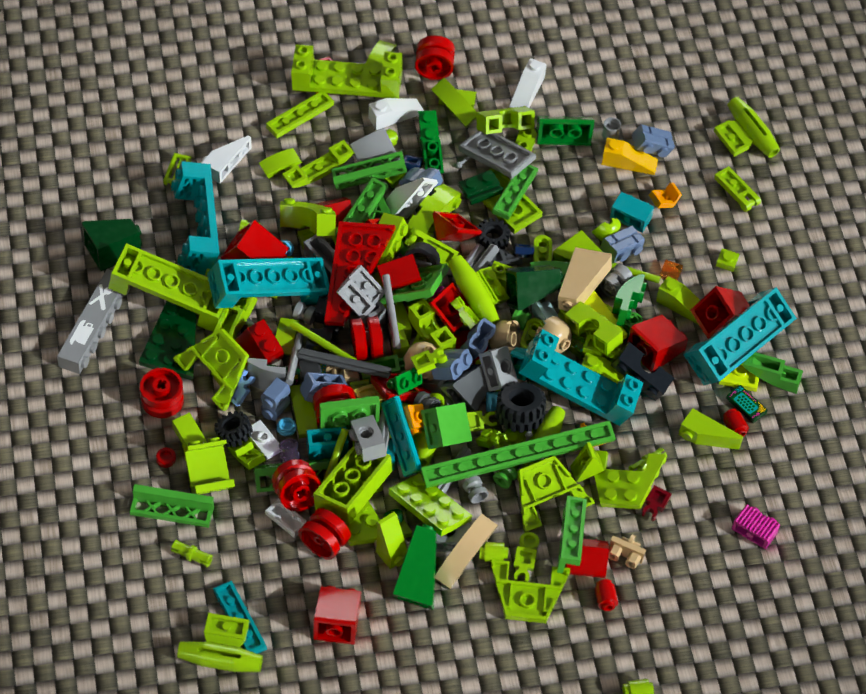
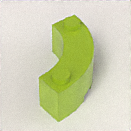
(443, 200)
(302, 214)

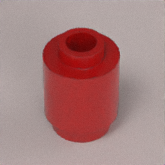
(734, 420)
(606, 595)

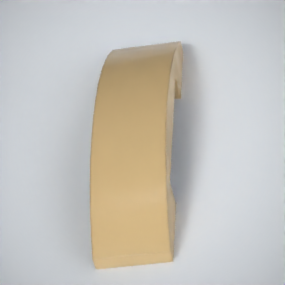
(465, 551)

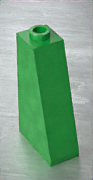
(418, 571)

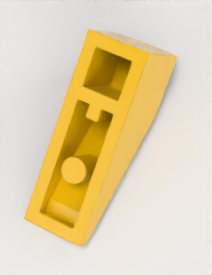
(624, 156)

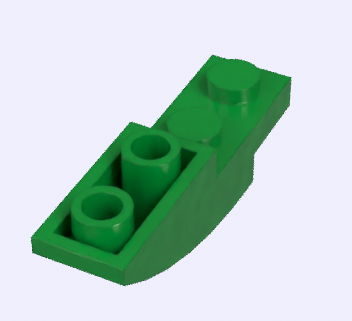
(430, 140)
(628, 298)

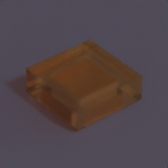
(671, 269)

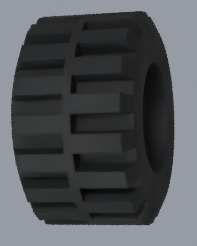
(520, 407)

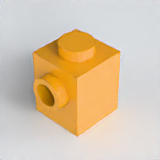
(414, 418)

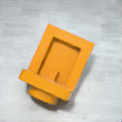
(665, 198)

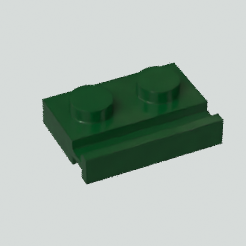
(481, 187)

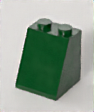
(108, 238)
(531, 284)

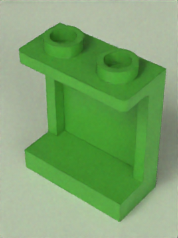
(446, 425)

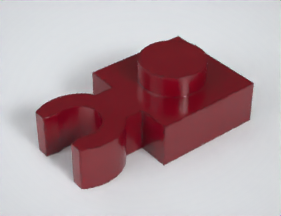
(656, 501)

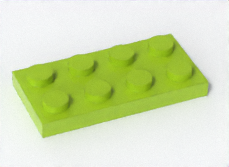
(523, 215)
(430, 505)

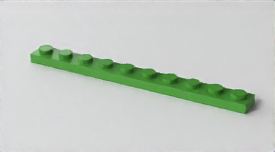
(517, 454)

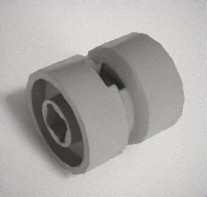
(614, 280)

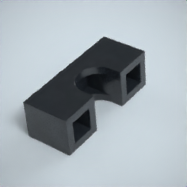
(327, 332)
(629, 362)

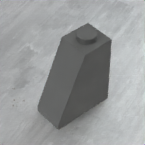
(468, 388)

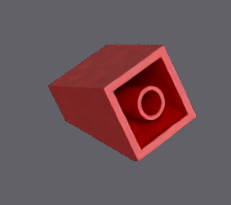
(254, 243)
(718, 309)
(658, 341)
(337, 615)

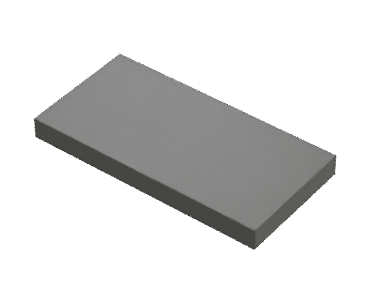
(497, 153)

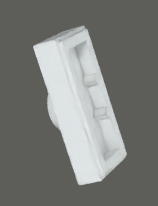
(264, 440)
(285, 518)

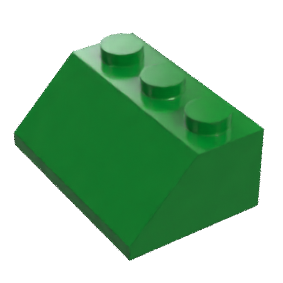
(564, 130)

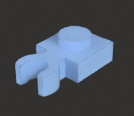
(241, 389)

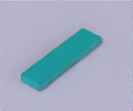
(401, 436)
(233, 606)

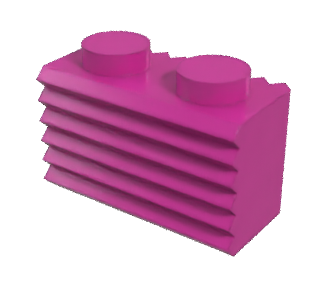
(756, 526)

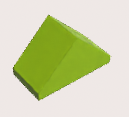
(586, 463)

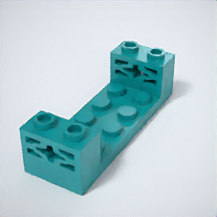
(195, 183)
(267, 278)
(741, 337)
(578, 383)

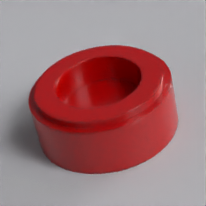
(166, 457)

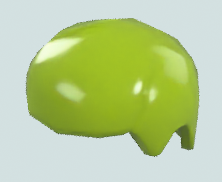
(607, 229)

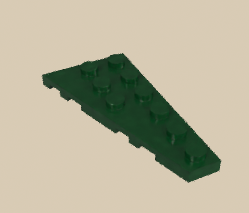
(171, 336)

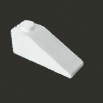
(529, 83)
(392, 111)
(227, 157)
(407, 197)

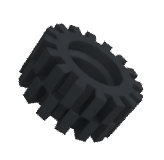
(493, 227)
(232, 421)

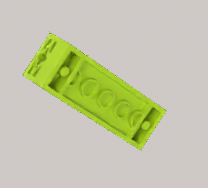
(346, 77)
(167, 282)

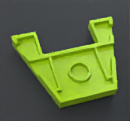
(223, 358)
(542, 483)
(626, 487)
(364, 526)
(525, 599)

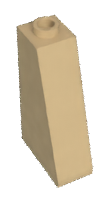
(583, 276)

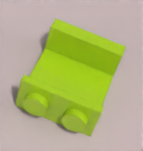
(207, 466)

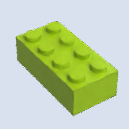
(352, 484)

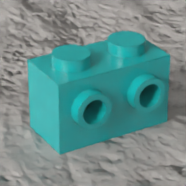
(632, 211)
(322, 443)

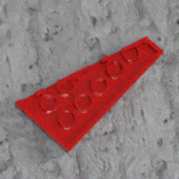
(354, 246)

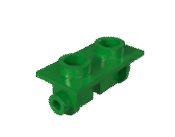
(405, 381)

